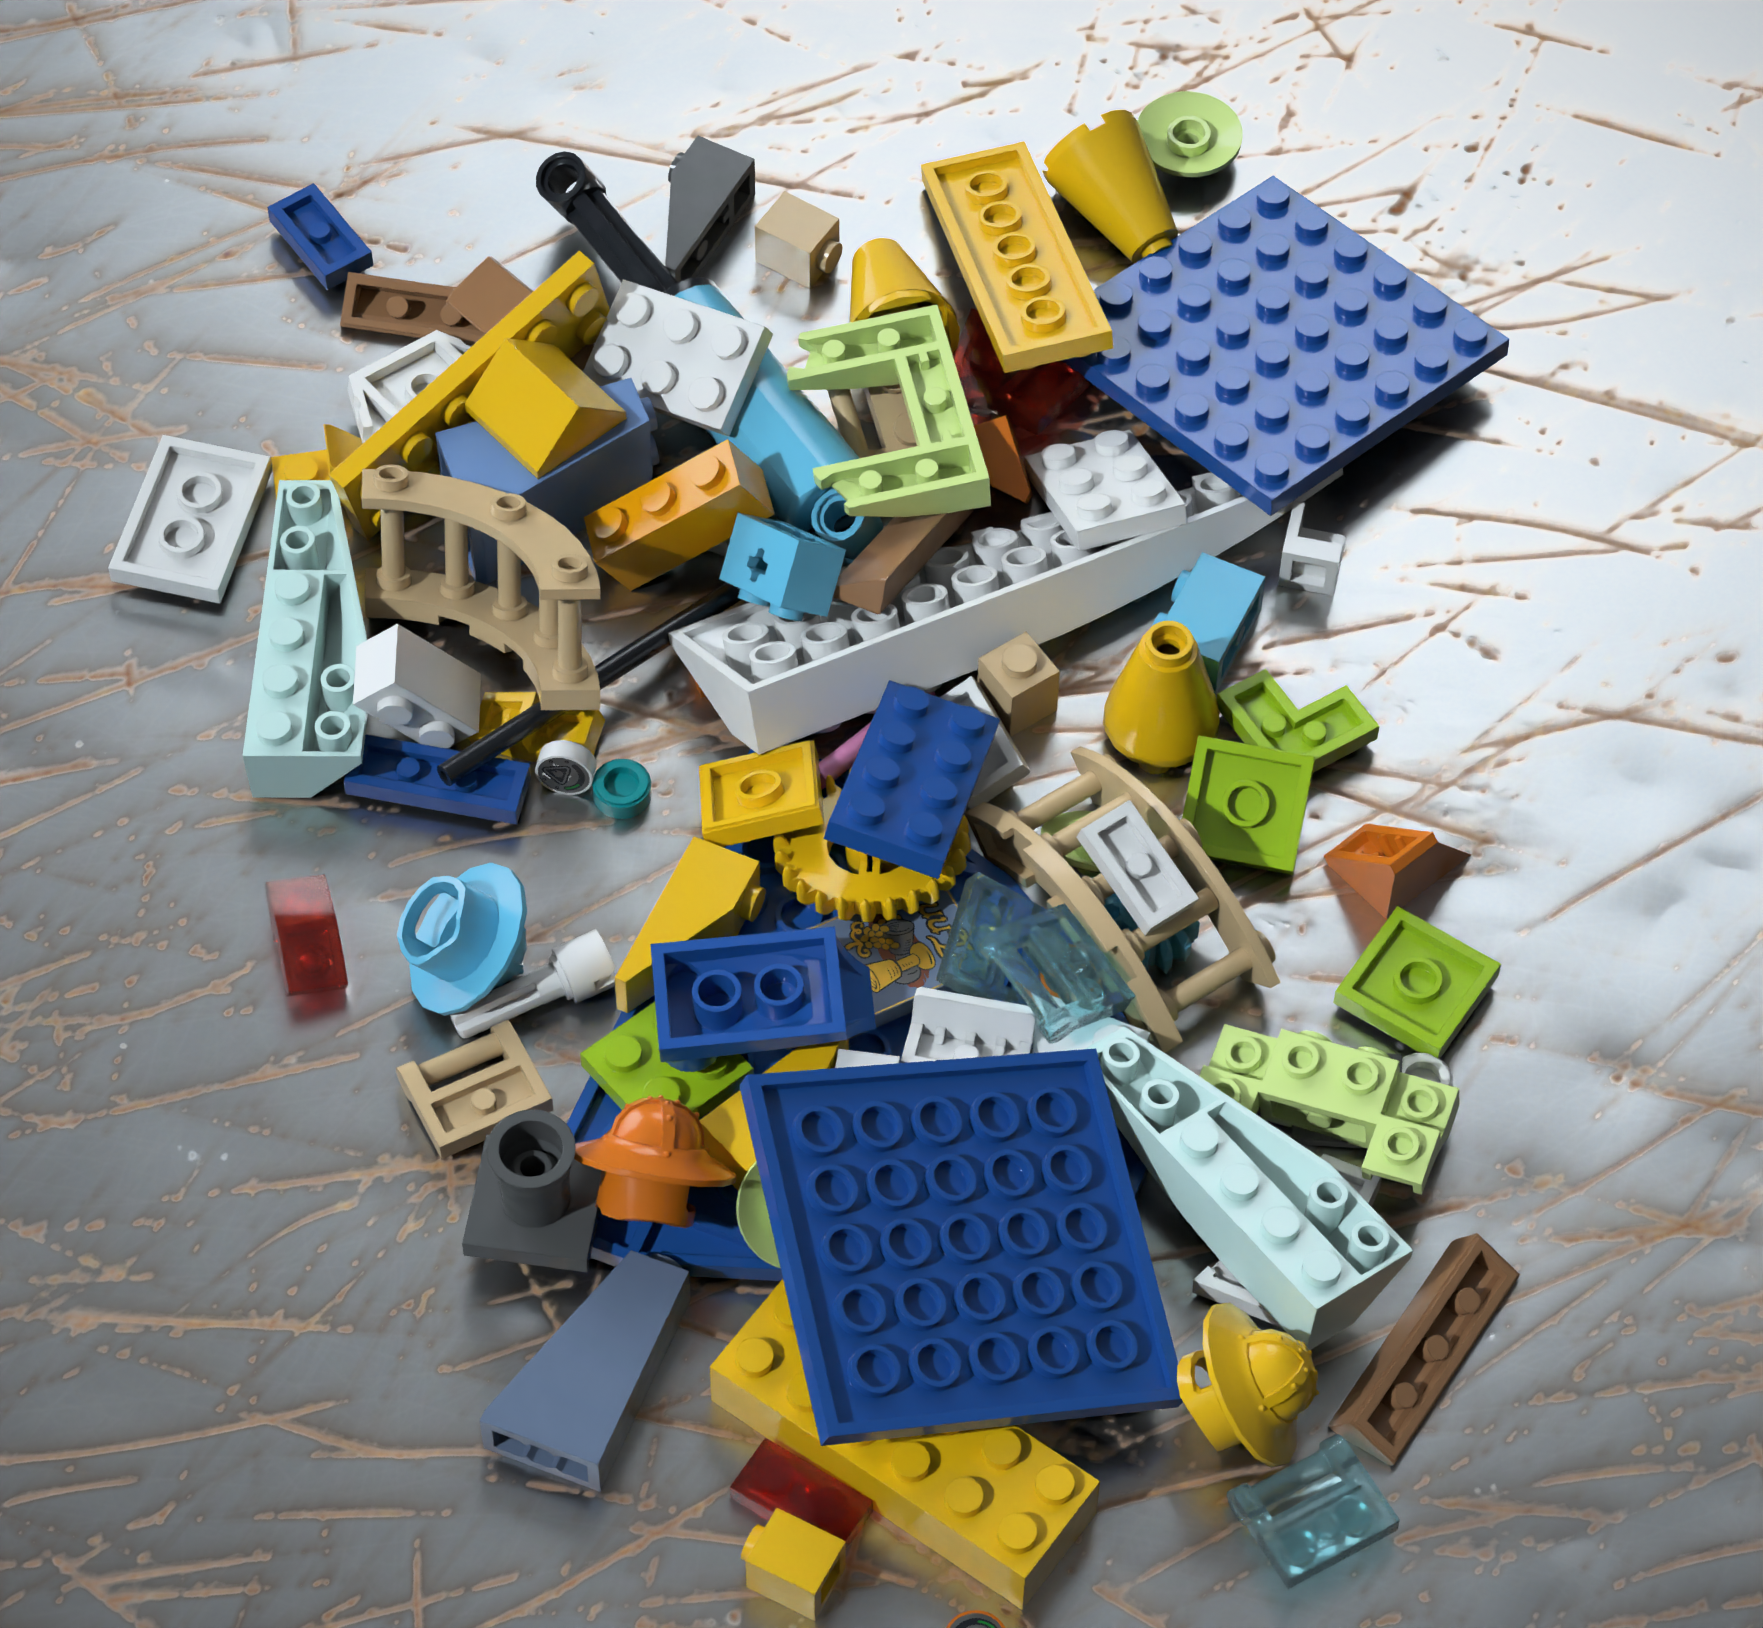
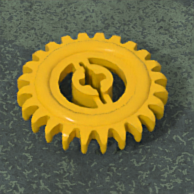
(811, 873)

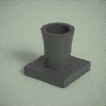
(533, 1196)

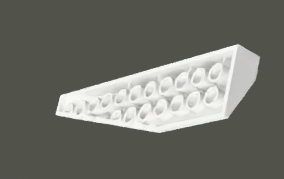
(807, 676)

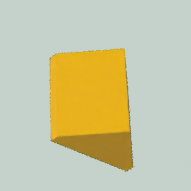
(540, 405)

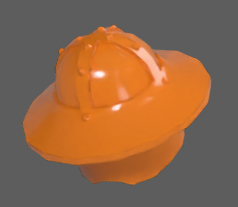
(652, 1163)

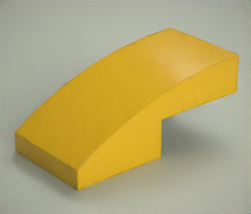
(574, 725)

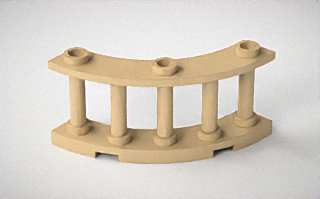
(542, 636)
(1031, 858)

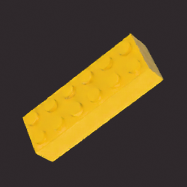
(974, 1496)

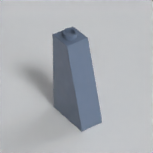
(591, 1377)

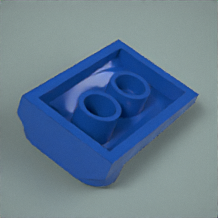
(756, 995)

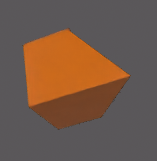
(1003, 458)
(1392, 864)

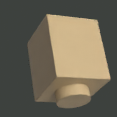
(798, 240)
(1019, 682)

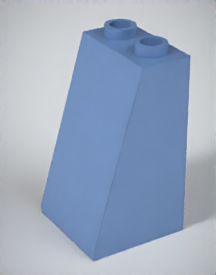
(570, 491)

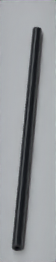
(608, 671)

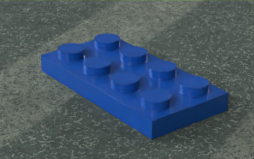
(912, 779)

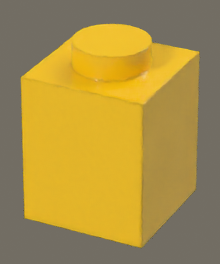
(793, 1563)

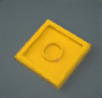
(761, 794)

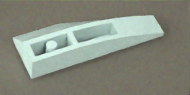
(302, 690)
(1252, 1193)

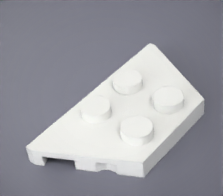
(393, 381)

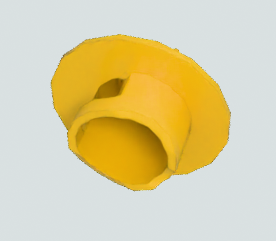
(1256, 1385)

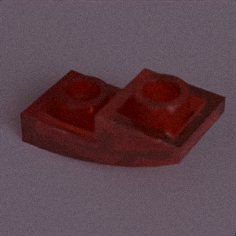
(306, 935)

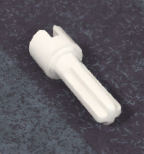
(575, 971)

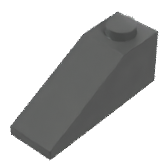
(706, 199)

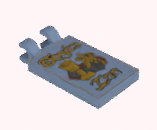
(899, 953)

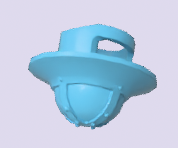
(467, 939)

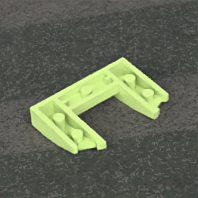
(910, 350)

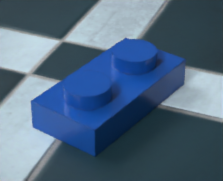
(320, 236)

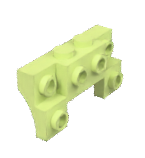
(1339, 1094)

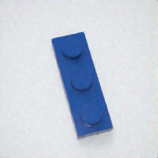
(409, 776)

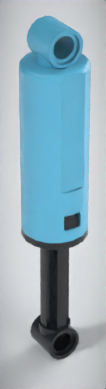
(775, 425)

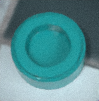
(622, 788)

